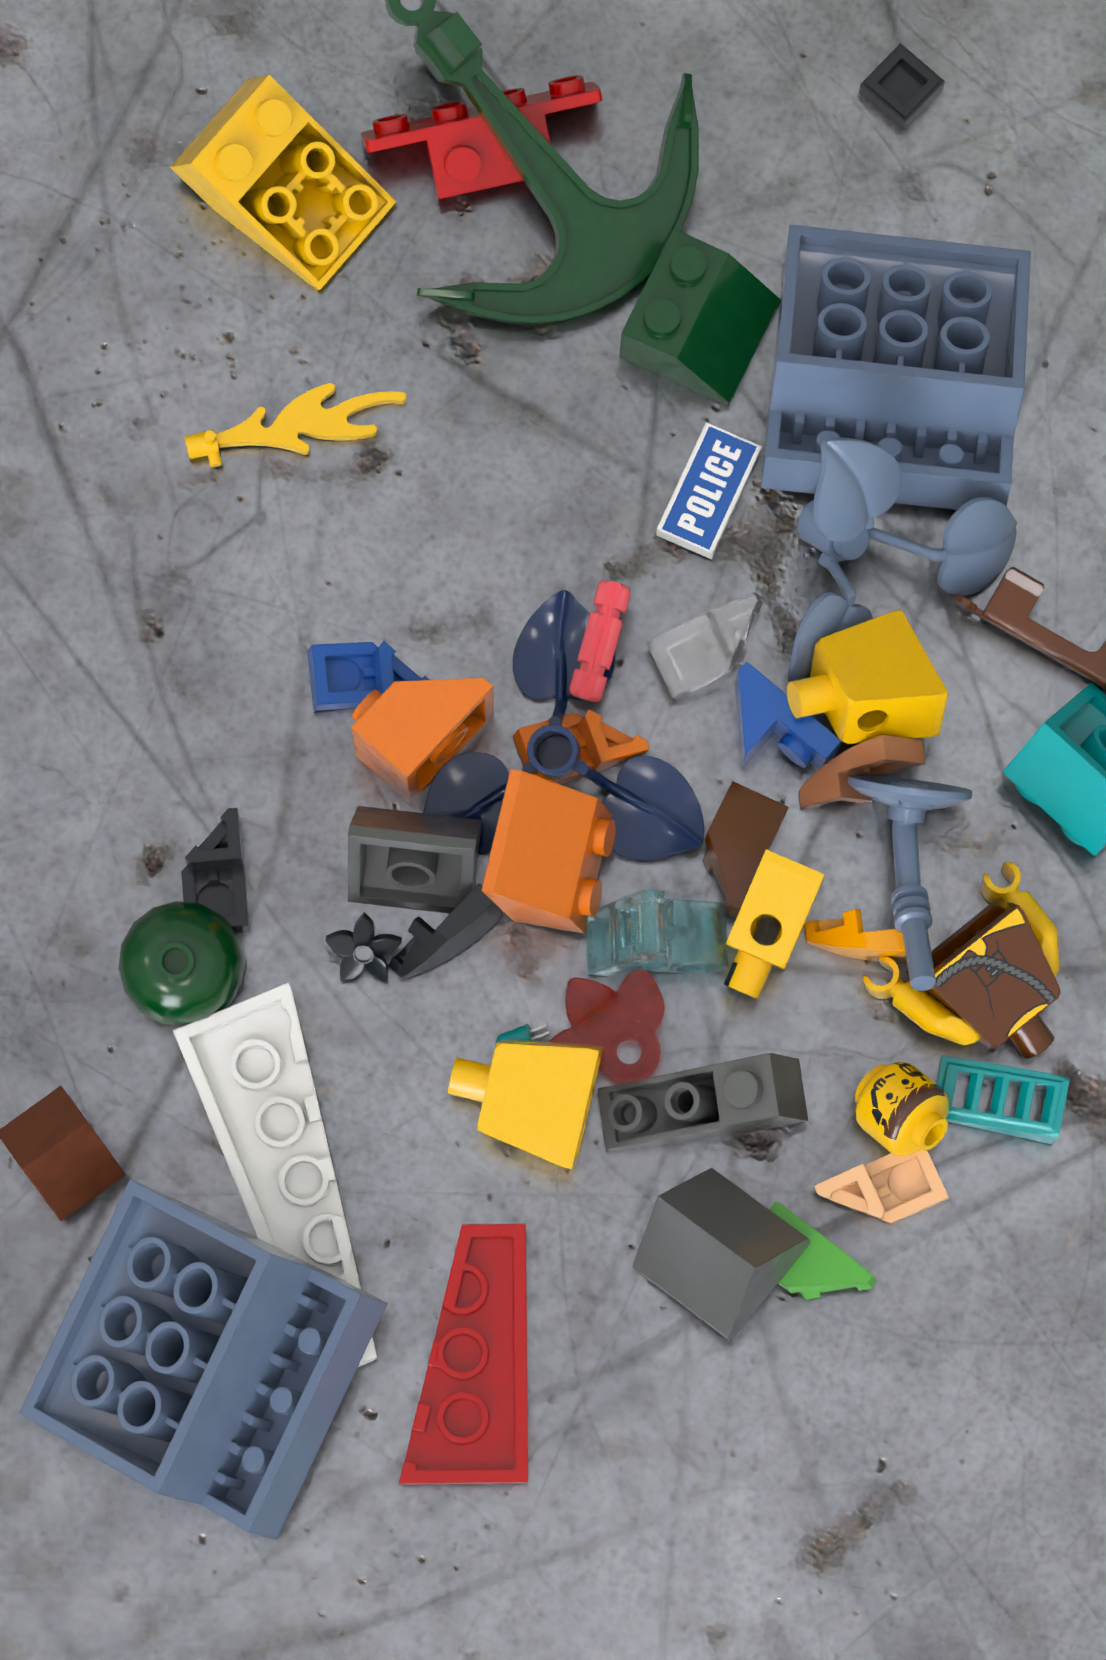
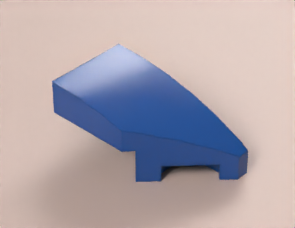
(350, 671)

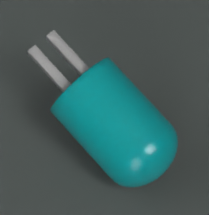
(523, 1033)

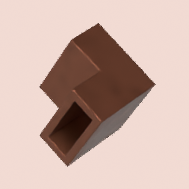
(60, 1153)

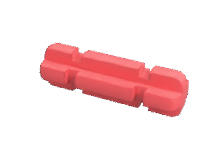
(600, 641)

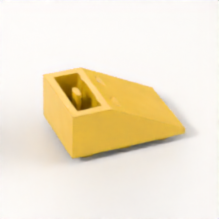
(283, 181)

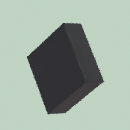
(901, 86)

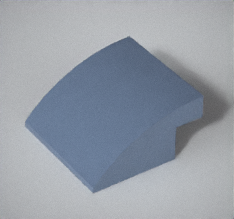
(902, 351)
(202, 1360)

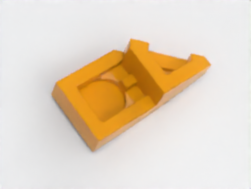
(847, 938)

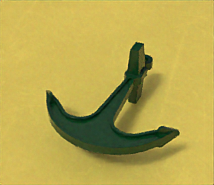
(599, 241)

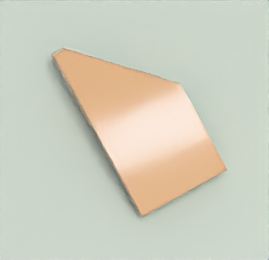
(887, 1187)

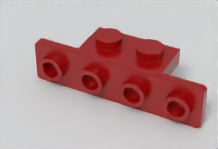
(460, 144)

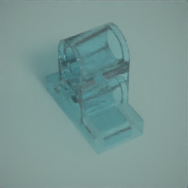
(657, 935)

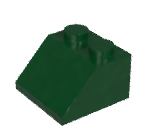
(698, 318)

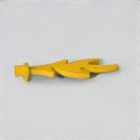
(299, 417)

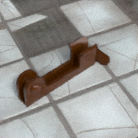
(1010, 612)

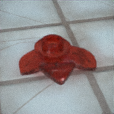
(616, 1018)

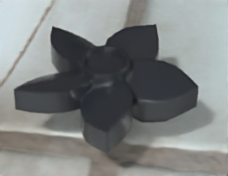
(363, 949)

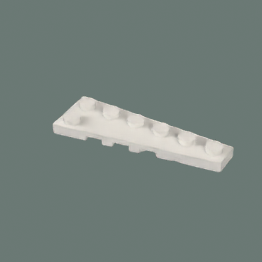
(271, 1129)

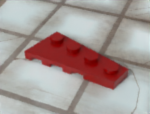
(475, 1383)

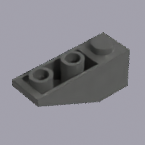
(704, 1102)

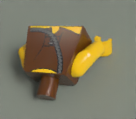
(988, 975)

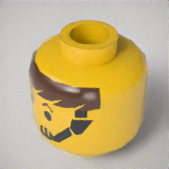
(902, 1108)

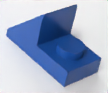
(766, 711)

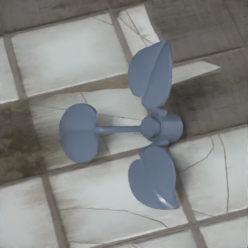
(862, 483)

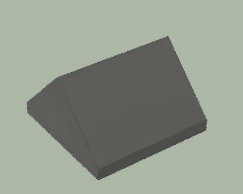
(411, 859)
(716, 1250)

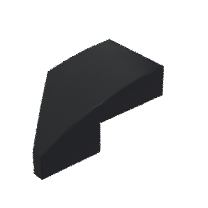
(217, 873)
(456, 933)

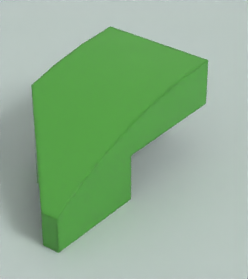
(822, 1264)

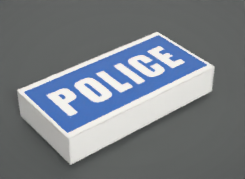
(708, 490)

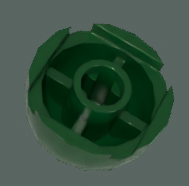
(181, 963)

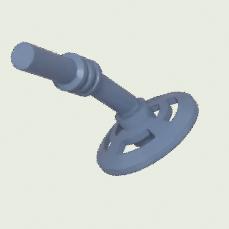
(911, 910)

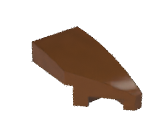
(738, 841)

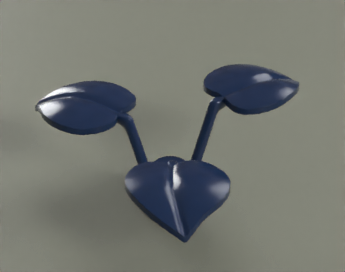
(649, 802)

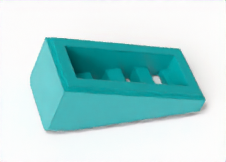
(1028, 1080)

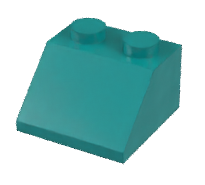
(1066, 768)

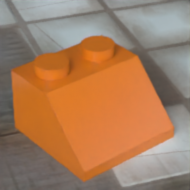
(419, 728)
(548, 853)

